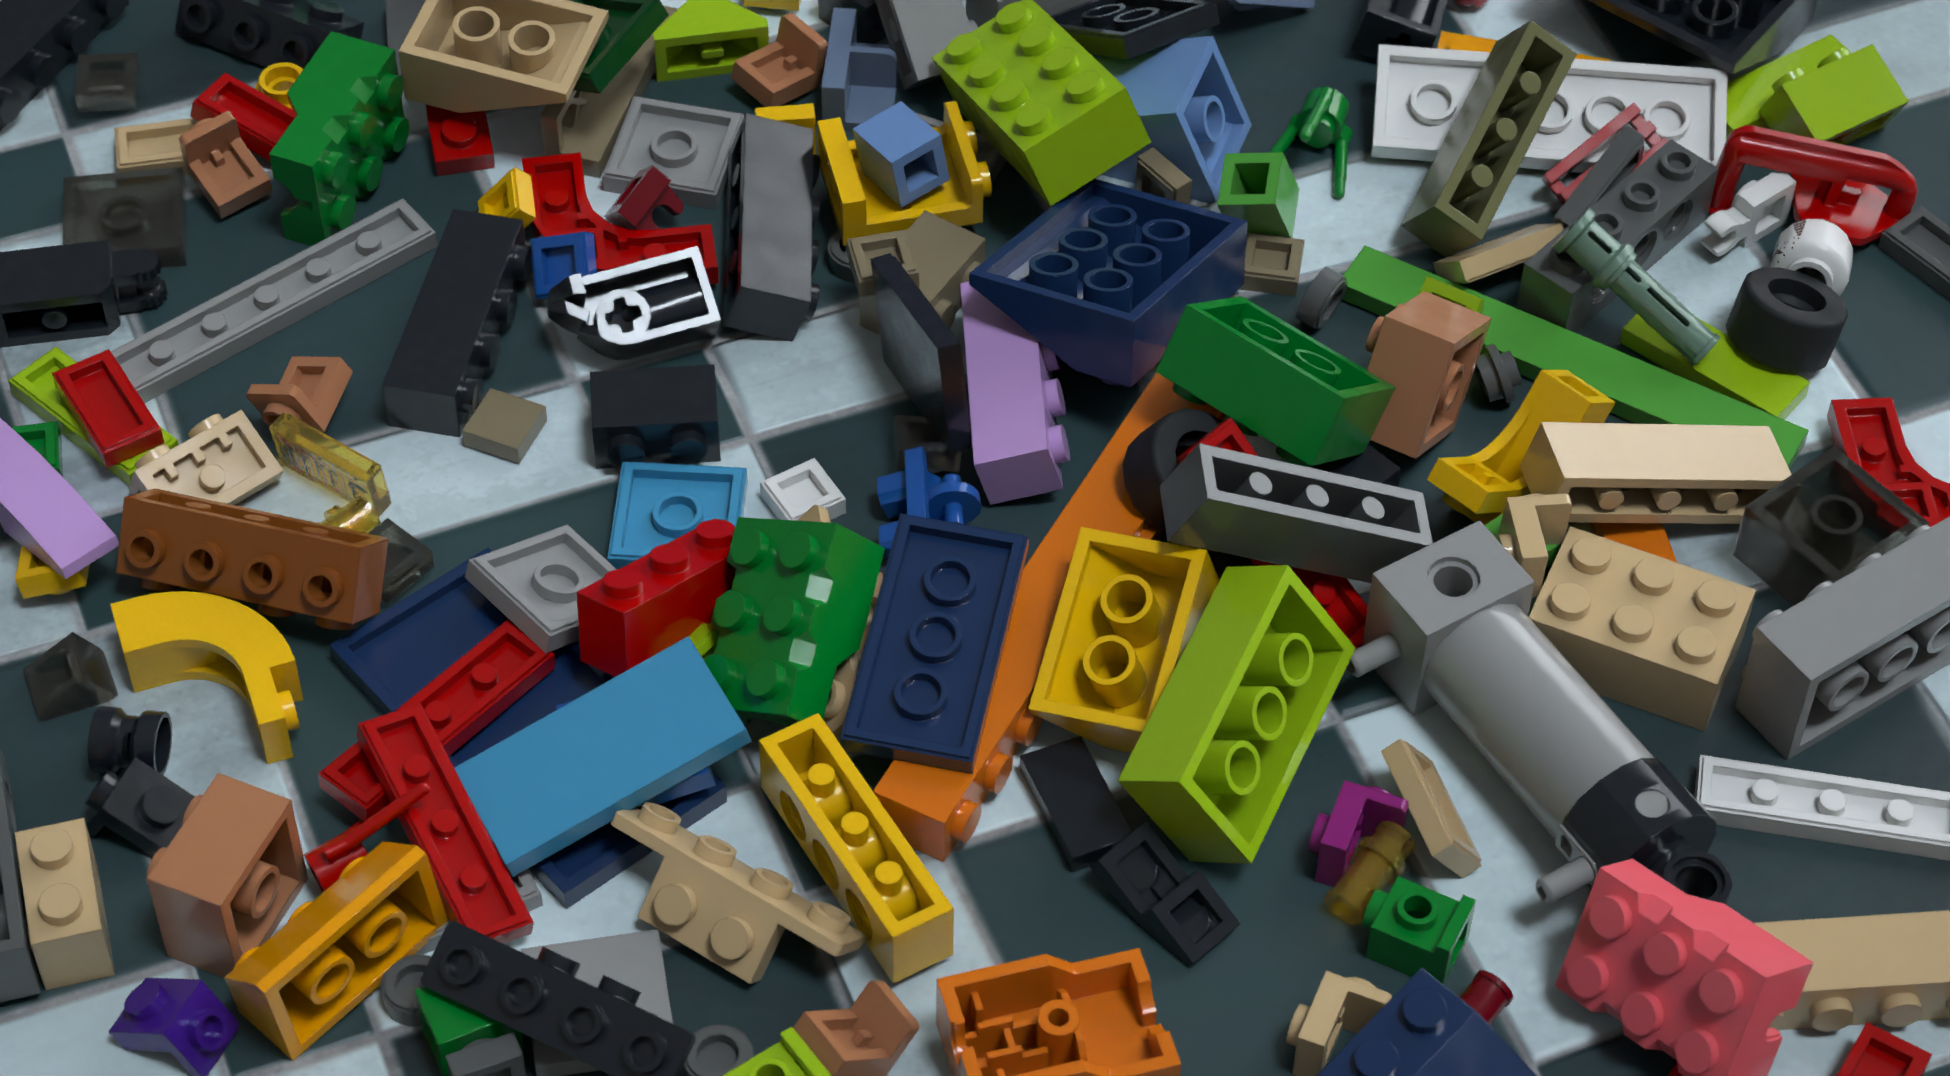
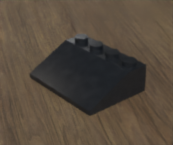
(1720, 31)

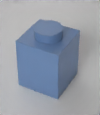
(901, 154)

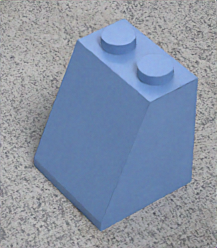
(1185, 108)

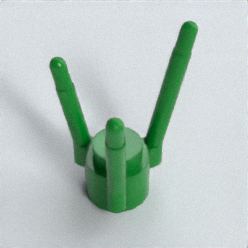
(1320, 124)

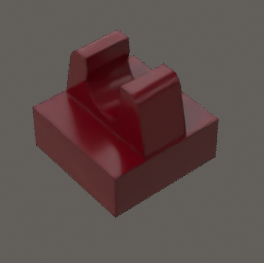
(640, 197)

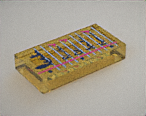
(329, 462)

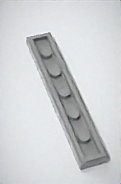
(274, 299)

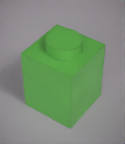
(1259, 191)

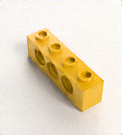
(856, 848)

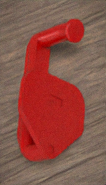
(1831, 179)

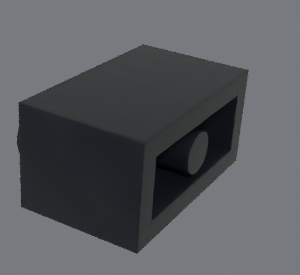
(655, 416)

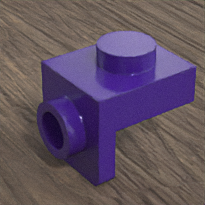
(177, 1019)

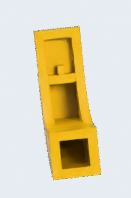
(1483, 481)
(215, 640)

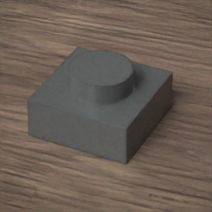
(488, 1058)

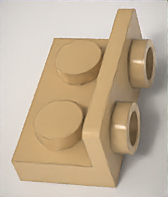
(218, 463)

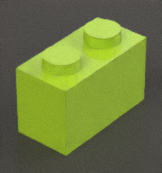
(1838, 100)

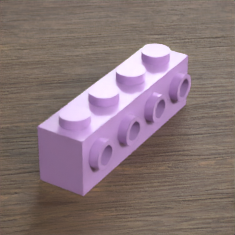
(1011, 404)

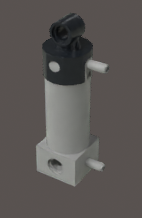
(1459, 635)

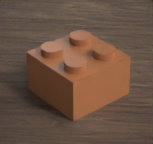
(1430, 357)
(226, 875)

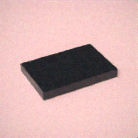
(1134, 26)
(921, 352)

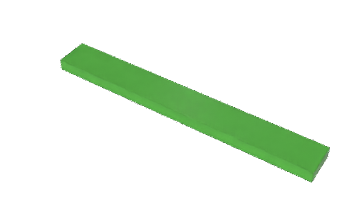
(1639, 388)

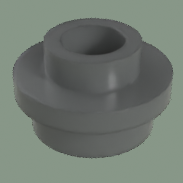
(1497, 375)

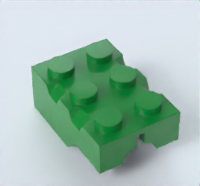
(341, 134)
(790, 615)

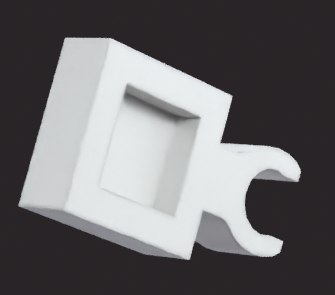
(1754, 213)

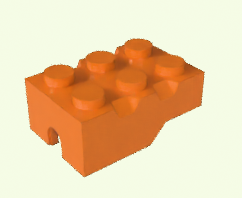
(1054, 1019)

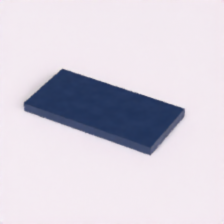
(433, 629)

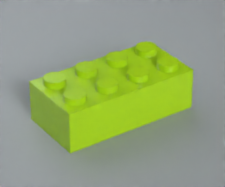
(1041, 100)
(1237, 714)

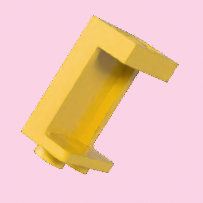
(866, 210)

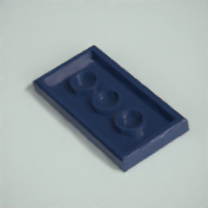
(935, 643)

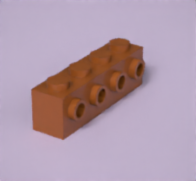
(252, 557)

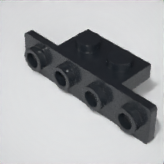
(265, 29)
(555, 1006)

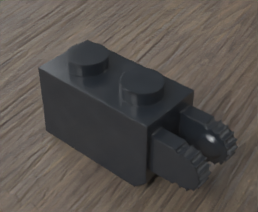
(74, 291)

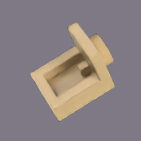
(1529, 526)
(1336, 1006)

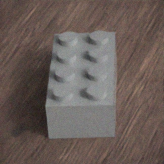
(1850, 644)

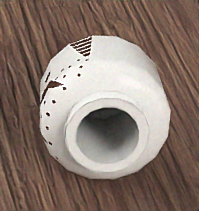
(1816, 250)

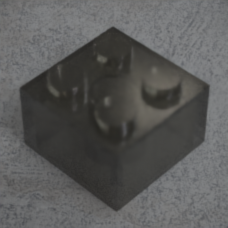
(1820, 526)

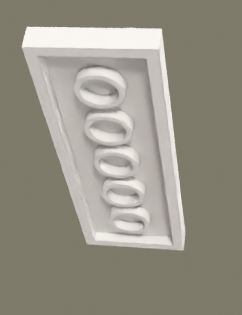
(1426, 87)

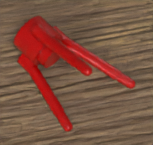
(333, 856)

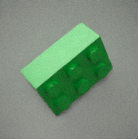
(1274, 381)

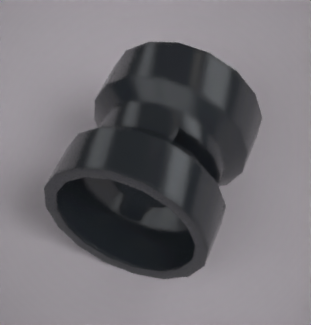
(120, 737)

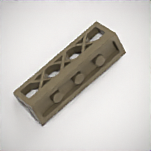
(593, 120)

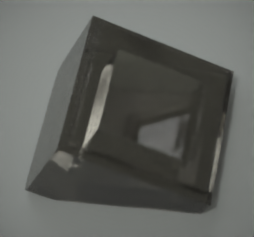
(69, 678)

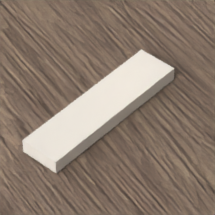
(1825, 807)

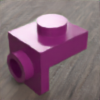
(1353, 816)

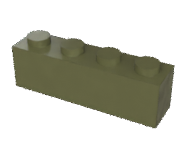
(1488, 139)

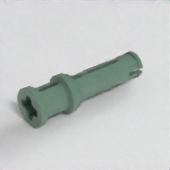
(1615, 268)

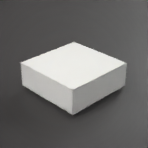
(800, 488)

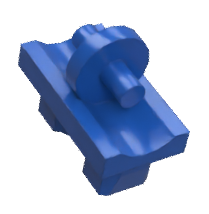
(924, 495)

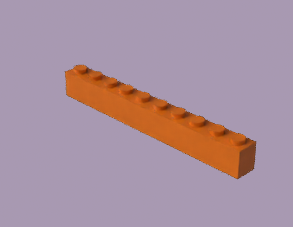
(944, 805)

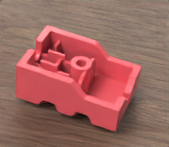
(1682, 973)

